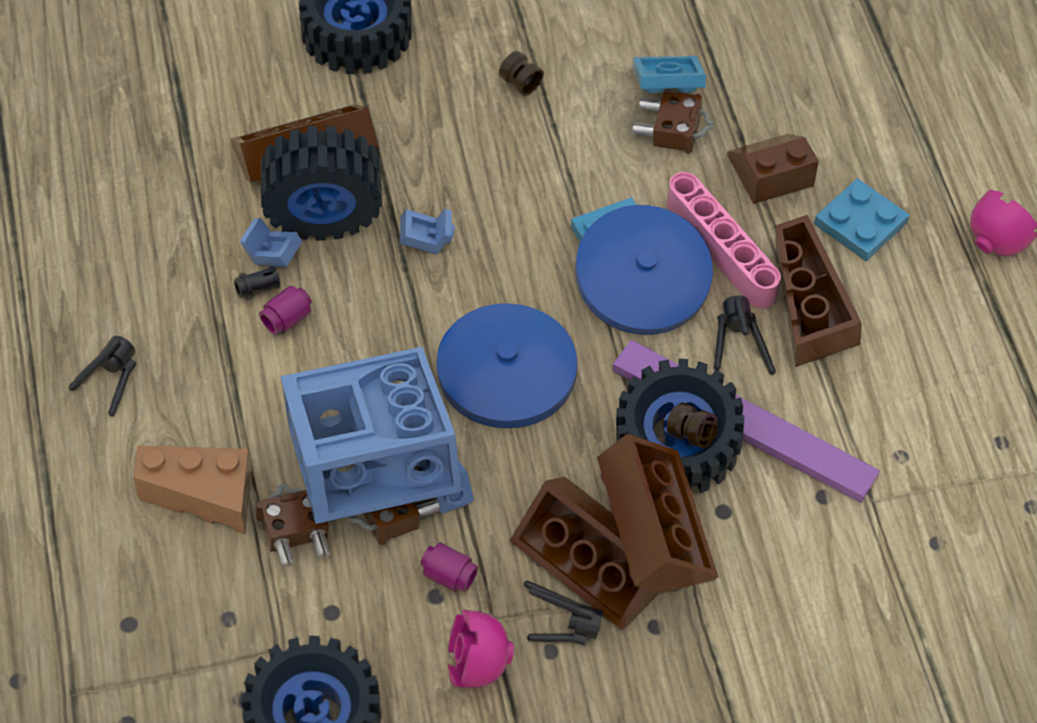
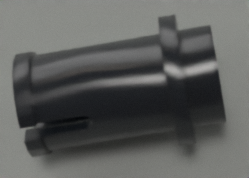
(256, 282)

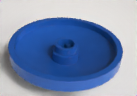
(643, 269)
(506, 365)

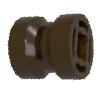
(521, 73)
(693, 425)

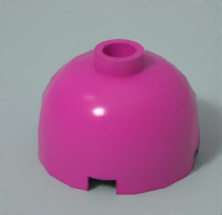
(1001, 226)
(479, 649)

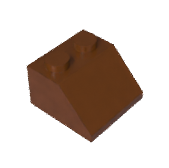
(775, 166)

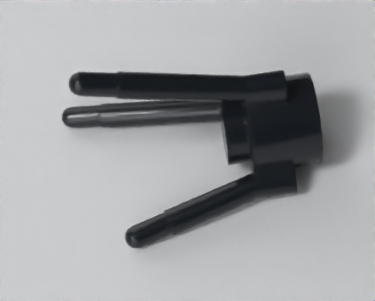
(739, 318)
(113, 357)
(583, 620)

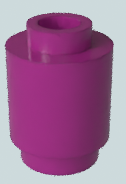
(285, 310)
(449, 567)

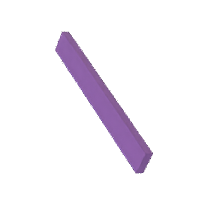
(776, 435)

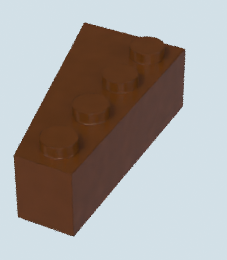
(815, 300)

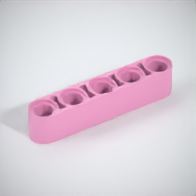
(727, 242)

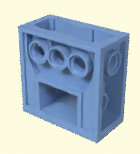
(378, 428)

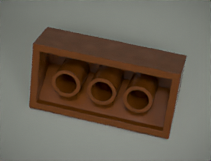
(252, 146)
(656, 515)
(582, 549)

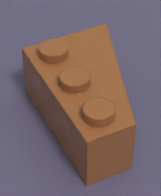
(196, 481)

